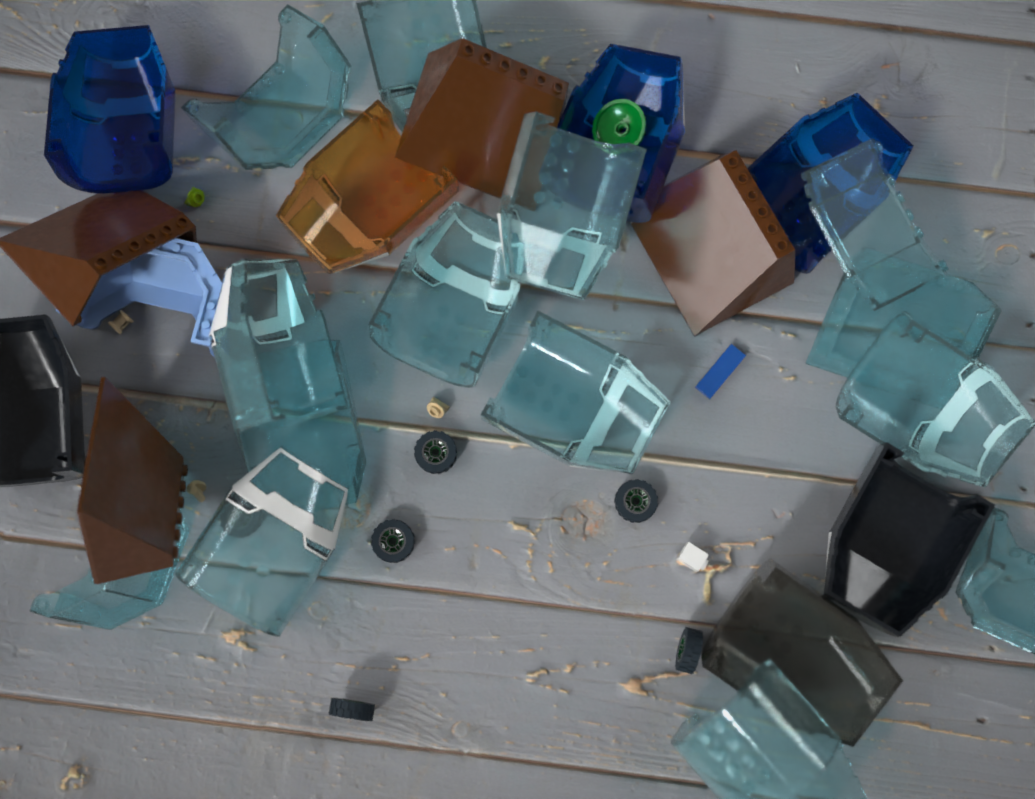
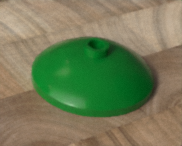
(615, 117)

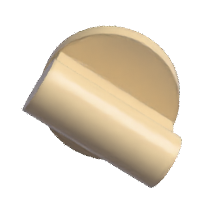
(437, 408)
(197, 488)

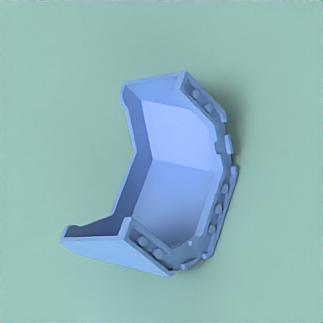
(168, 277)

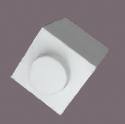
(693, 557)

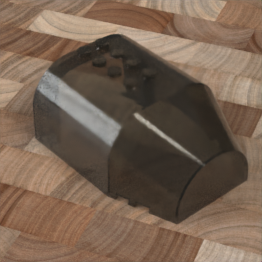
(810, 642)

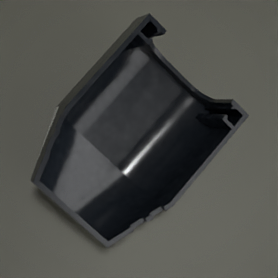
(38, 405)
(898, 544)

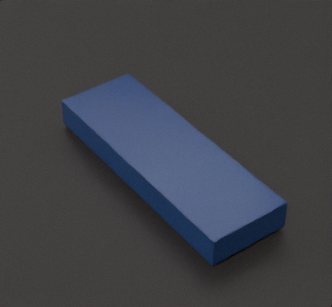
(720, 371)

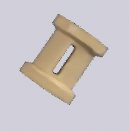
(120, 322)

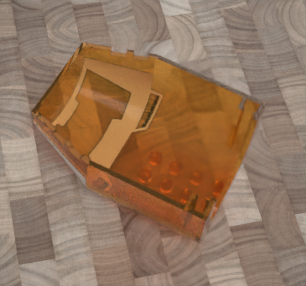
(360, 199)

